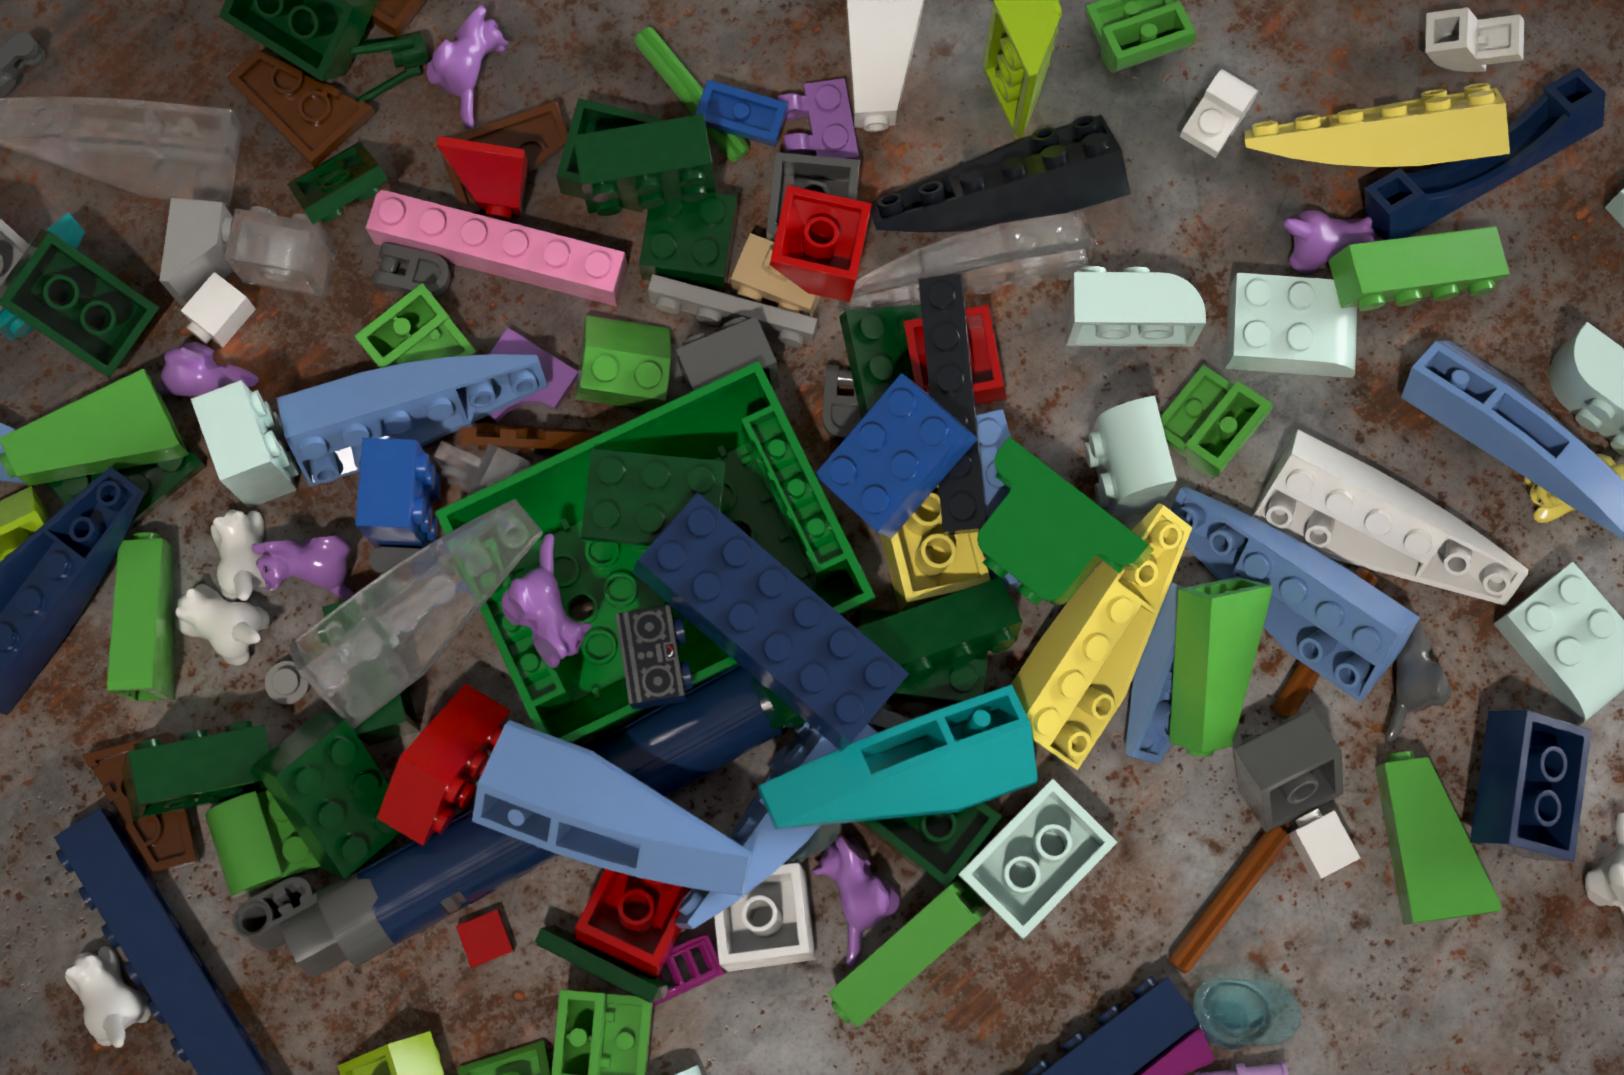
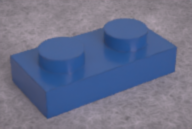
(742, 113)

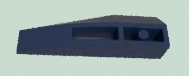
(55, 575)

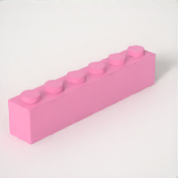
(499, 247)

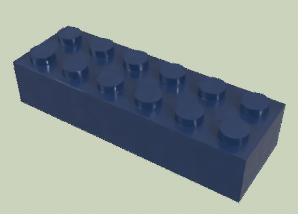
(769, 622)

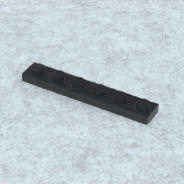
(952, 387)

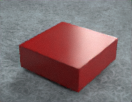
(485, 939)

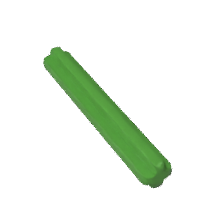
(685, 87)

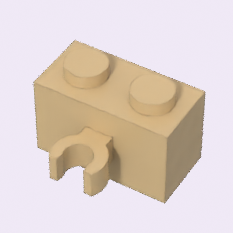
(762, 283)

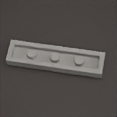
(717, 307)

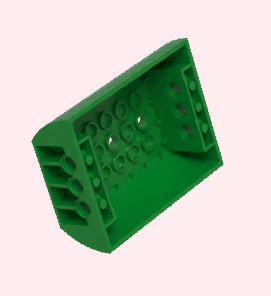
(765, 489)

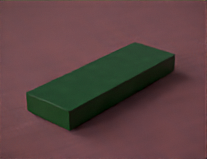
(632, 980)

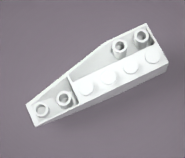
(1380, 523)

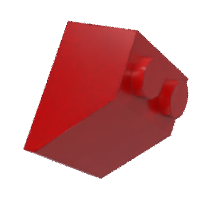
(983, 352)

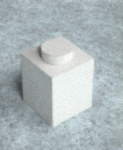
(217, 311)
(1322, 844)

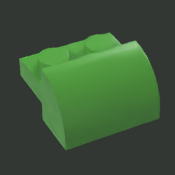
(1138, 30)
(413, 332)
(1212, 420)
(256, 843)
(601, 1034)

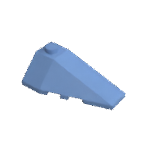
(1152, 687)

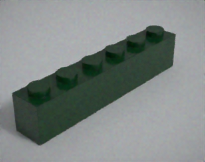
(929, 638)

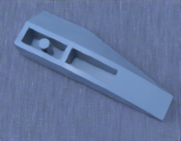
(399, 402)
(1515, 430)
(600, 815)
(757, 833)

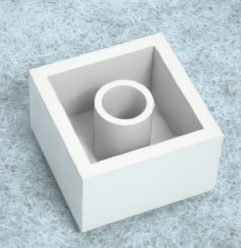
(768, 923)

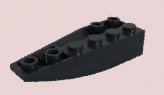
(1020, 181)

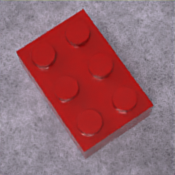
(443, 765)
(632, 920)

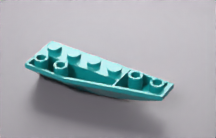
(914, 768)

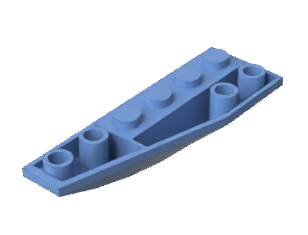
(1316, 605)

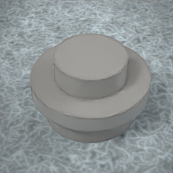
(285, 683)

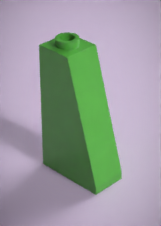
(110, 427)
(143, 621)
(1214, 660)
(1428, 847)
(908, 953)

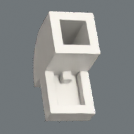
(1466, 44)
(1219, 113)

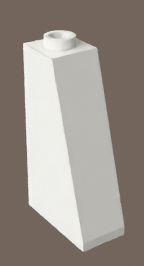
(880, 57)

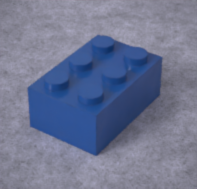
(895, 456)
(397, 494)

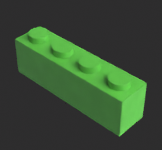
(1419, 268)

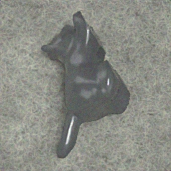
(1418, 682)

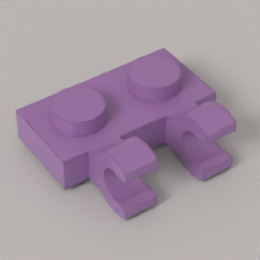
(829, 121)

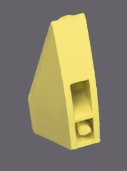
(1395, 134)
(1096, 643)

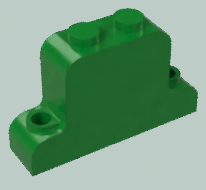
(1051, 531)

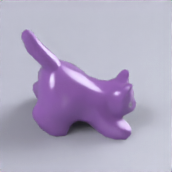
(458, 62)
(1322, 237)
(193, 372)
(315, 561)
(538, 604)
(863, 895)

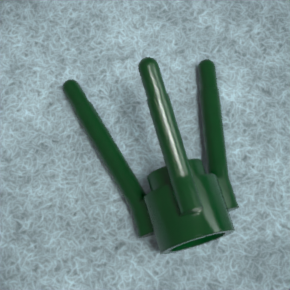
(406, 51)

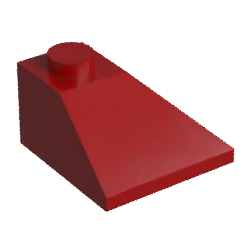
(489, 173)
(820, 242)

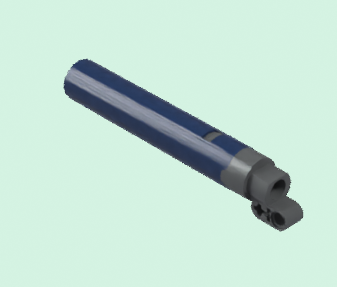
(468, 861)

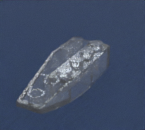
(130, 143)
(986, 258)
(410, 614)

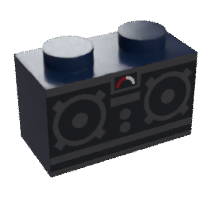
(652, 657)

